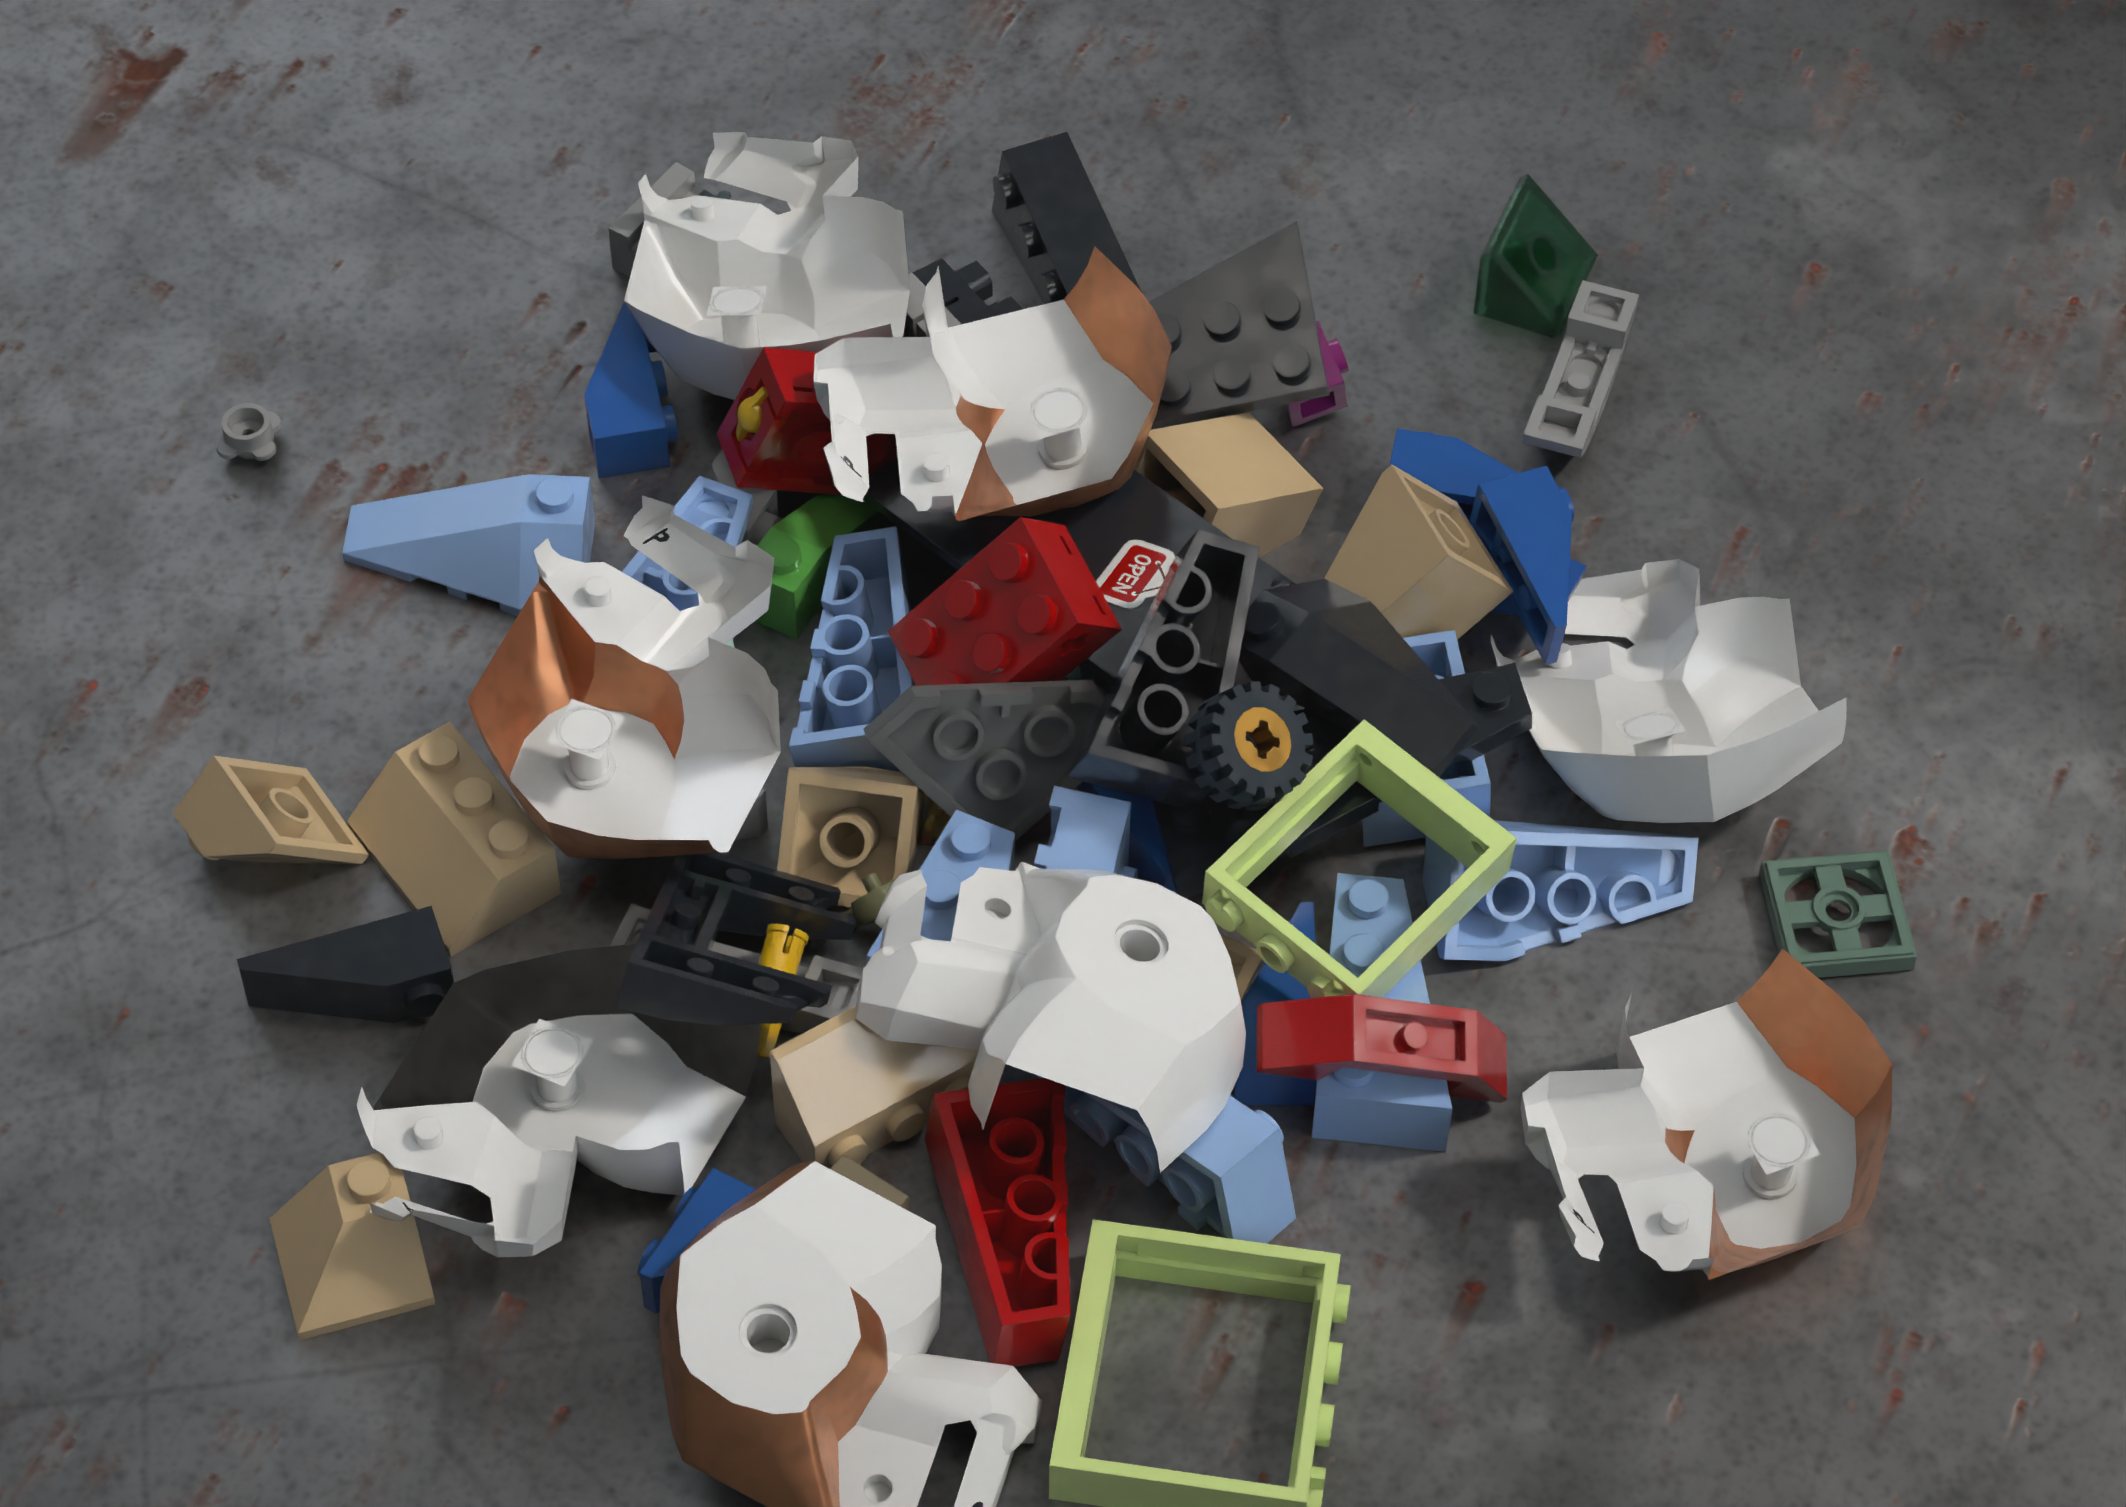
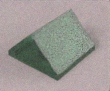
(1532, 264)

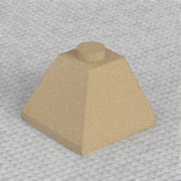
(264, 816)
(849, 825)
(344, 1260)

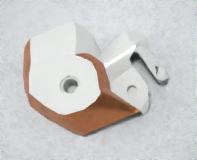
(1004, 408)
(632, 717)
(1725, 1127)
(805, 1360)

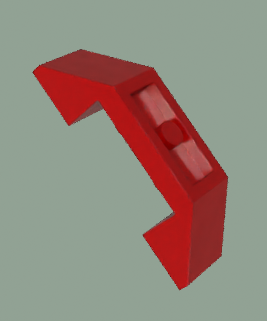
(1386, 1036)

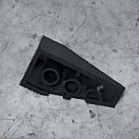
(1352, 666)

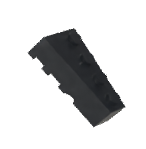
(1052, 215)
(1175, 664)

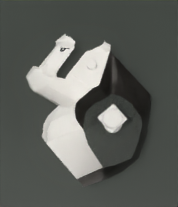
(546, 1073)

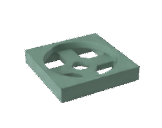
(1848, 957)

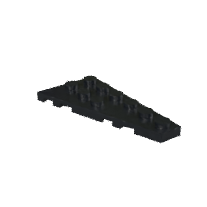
(1242, 335)
(1203, 835)

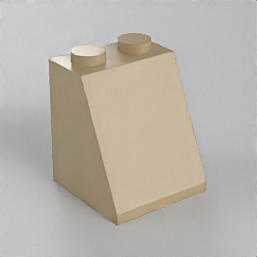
(1233, 478)
(1418, 559)

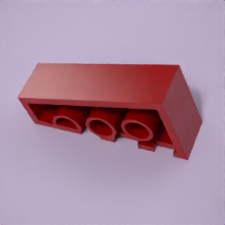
(1008, 1213)

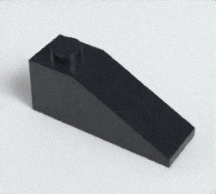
(363, 972)

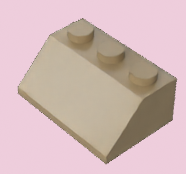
(455, 839)
(855, 1091)

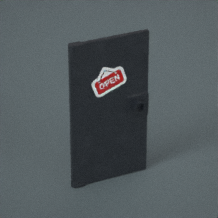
(1122, 536)

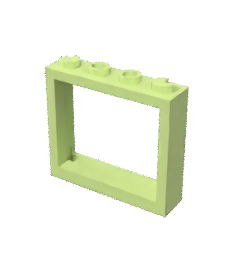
(1207, 1264)

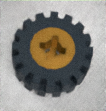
(1232, 763)

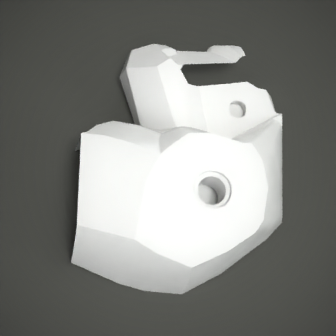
(762, 278)
(1686, 717)
(1070, 981)

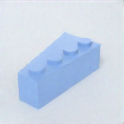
(853, 658)
(1366, 1103)
(1225, 1178)

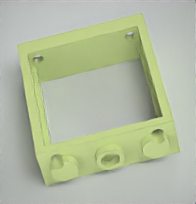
(1411, 792)

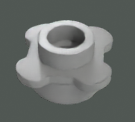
(248, 432)

